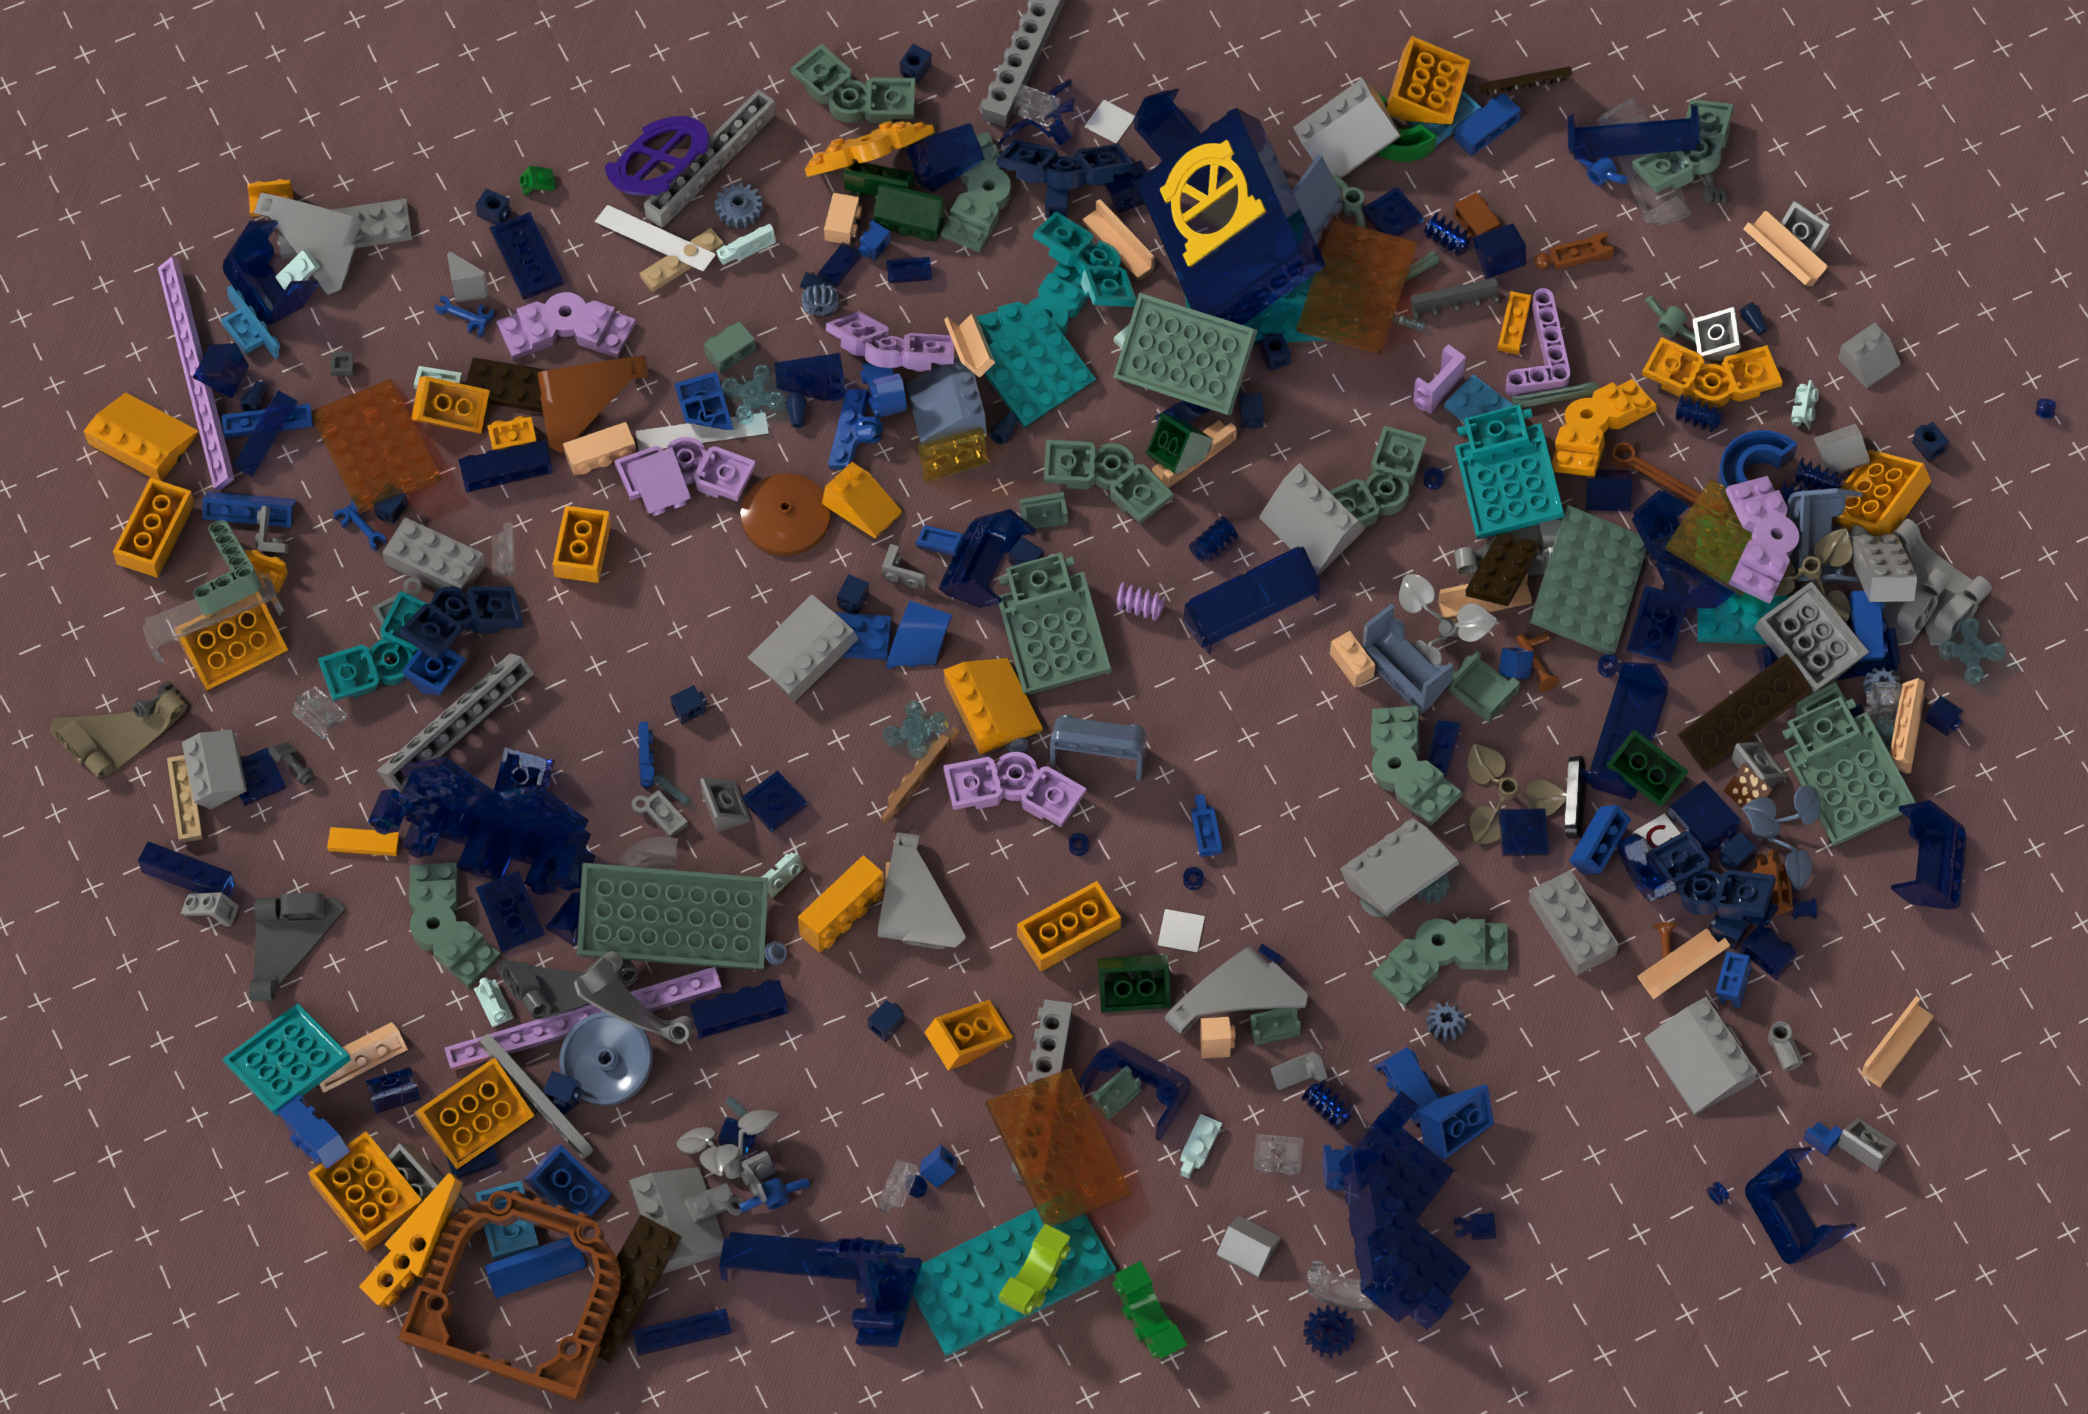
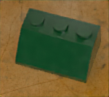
(866, 178)
(909, 212)
(1178, 444)
(1647, 768)
(1134, 983)

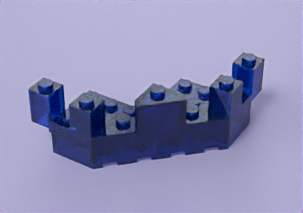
(492, 825)
(1387, 1189)

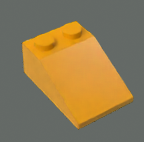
(450, 404)
(861, 500)
(967, 1034)

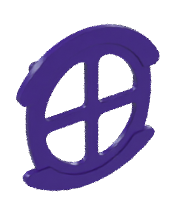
(634, 185)

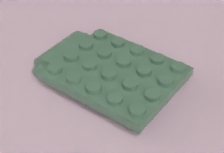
(1051, 625)
(1847, 768)

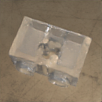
(1269, 1145)

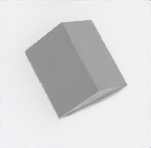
(1806, 226)
(467, 280)
(1717, 335)
(1842, 449)
(1759, 761)
(724, 803)
(1866, 1144)
(1248, 1246)

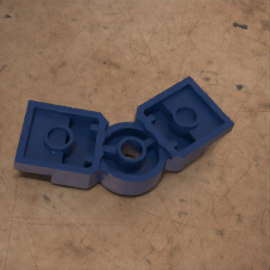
(1088, 166)
(481, 609)
(1706, 891)

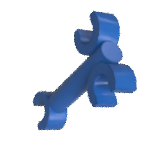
(476, 321)
(351, 512)

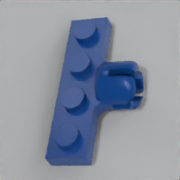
(853, 429)

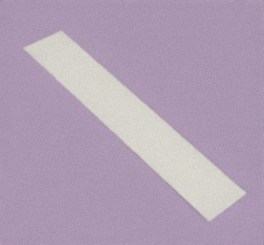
(653, 237)
(664, 435)

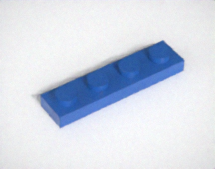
(245, 422)

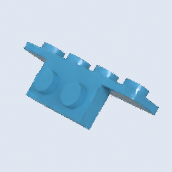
(246, 328)

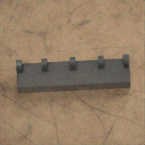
(1453, 296)

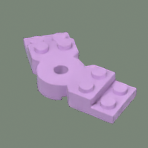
(590, 323)
(870, 338)
(711, 471)
(1764, 557)
(986, 783)

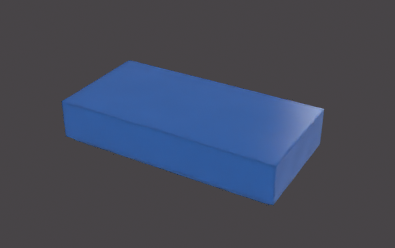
(940, 540)

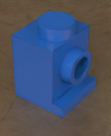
(874, 241)

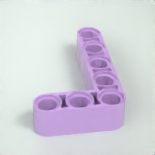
(1549, 349)

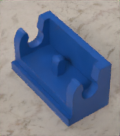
(1734, 978)

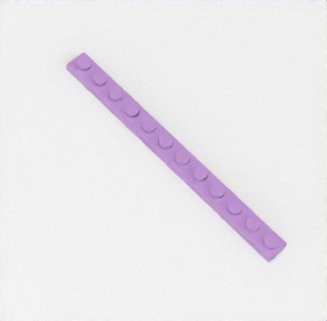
(191, 356)
(557, 1027)

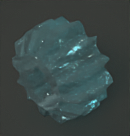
(1435, 891)

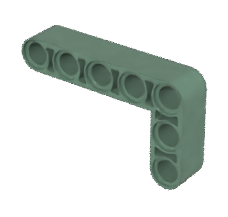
(234, 585)

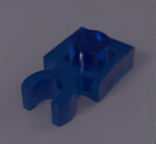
(1480, 1226)

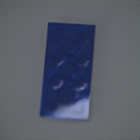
(526, 256)

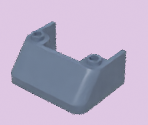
(1813, 516)
(1401, 663)
(1098, 739)

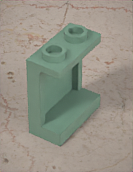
(1482, 687)

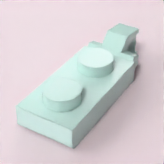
(747, 245)
(1199, 1144)

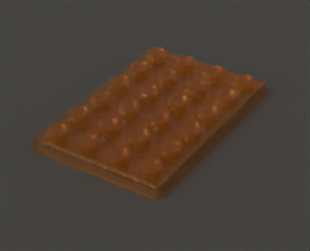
(1358, 287)
(375, 445)
(1058, 1148)

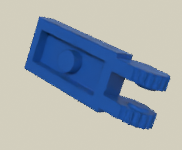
(646, 757)

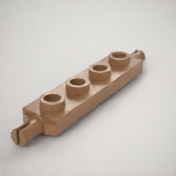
(913, 780)

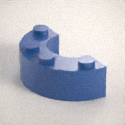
(885, 390)
(1753, 448)

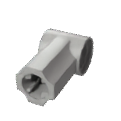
(1784, 1048)

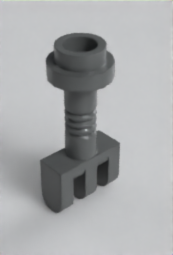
(1711, 192)
(143, 708)
(286, 752)

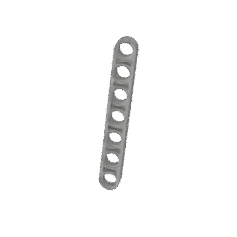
(536, 1097)

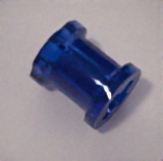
(1804, 908)

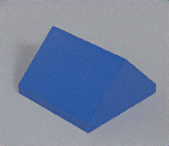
(433, 675)

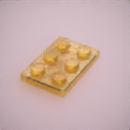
(953, 454)

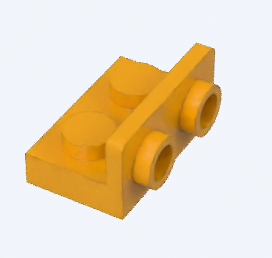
(280, 188)
(511, 433)
(273, 566)

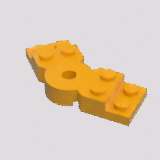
(868, 147)
(1738, 378)
(1586, 421)

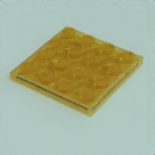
(1711, 535)

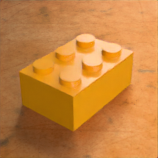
(581, 544)

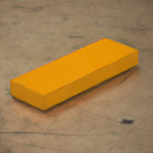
(1514, 322)
(362, 841)

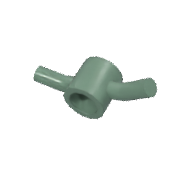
(1351, 194)
(1671, 320)

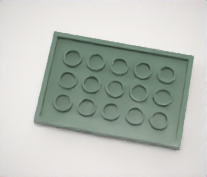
(1185, 353)
(1589, 580)

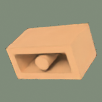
(842, 219)
(1352, 659)
(1216, 1037)

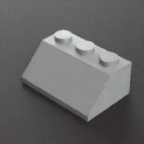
(214, 767)

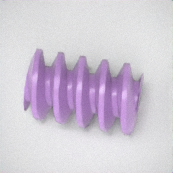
(1140, 602)

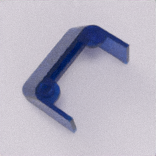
(251, 274)
(979, 557)
(1939, 857)
(1170, 1084)
(1782, 1213)

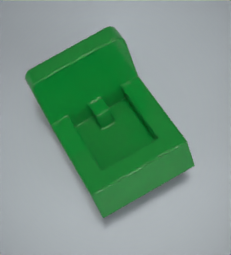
(537, 178)

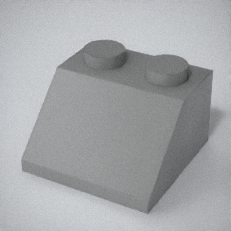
(1869, 356)

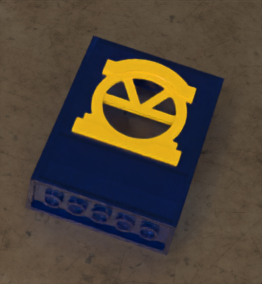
(1264, 244)

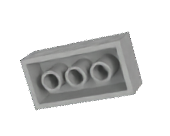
(433, 557)
(1883, 568)
(1573, 922)

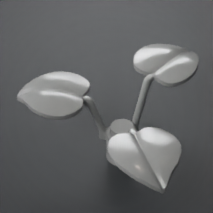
(1472, 622)
(725, 1157)

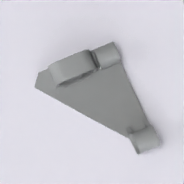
(324, 232)
(1468, 560)
(1237, 985)
(605, 991)

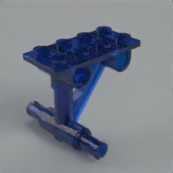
(887, 1285)

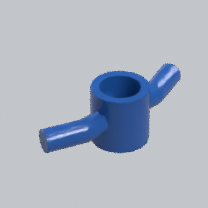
(1602, 170)
(775, 1193)

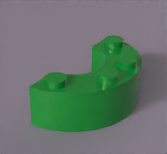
(1411, 146)
(1145, 1312)

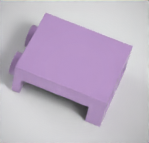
(1429, 395)
(660, 481)

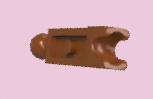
(1576, 253)

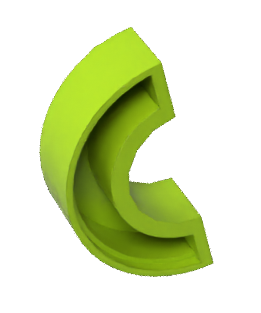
(1038, 1272)

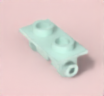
(1807, 396)
(786, 871)
(493, 1002)

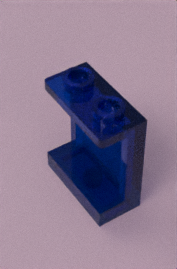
(1705, 816)

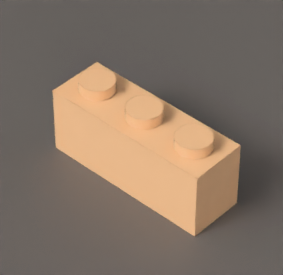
(599, 448)

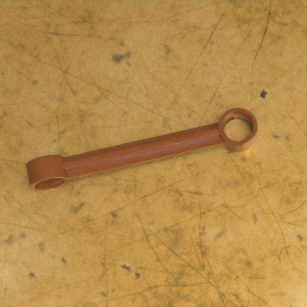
(1653, 472)

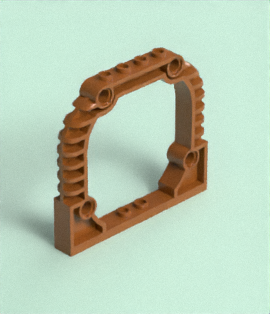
(562, 1374)

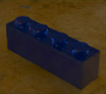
(505, 466)
(184, 870)
(738, 1008)

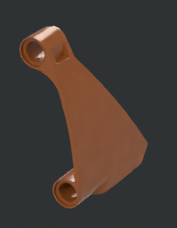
(579, 393)

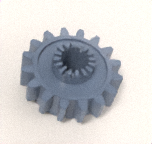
(738, 205)

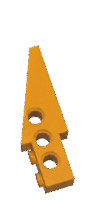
(423, 1224)

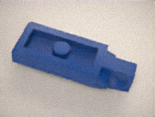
(1205, 828)

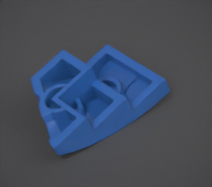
(704, 402)
(919, 636)

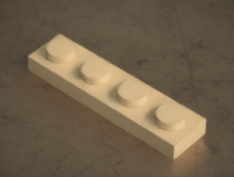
(670, 266)
(185, 809)

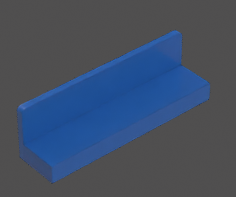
(244, 508)
(534, 1267)

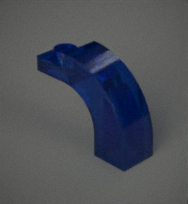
(1642, 869)

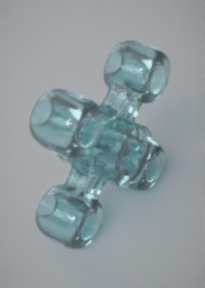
(762, 376)
(1966, 656)
(916, 729)

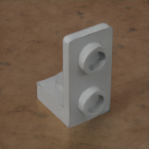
(273, 545)
(894, 574)
(212, 904)
(1298, 1070)
(754, 1171)

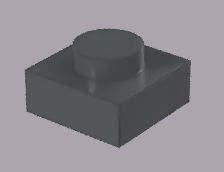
(342, 364)

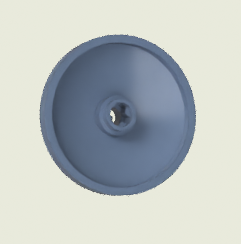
(588, 1050)

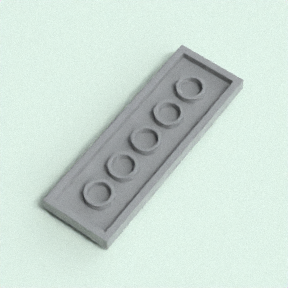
(380, 225)

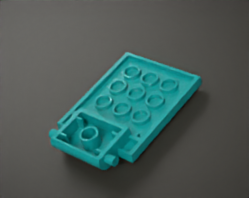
(1507, 472)

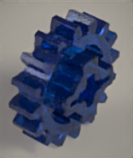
(1320, 1327)

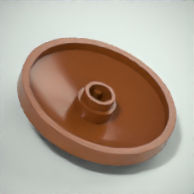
(785, 514)

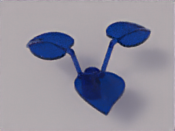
(1057, 129)

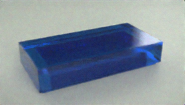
(480, 1162)

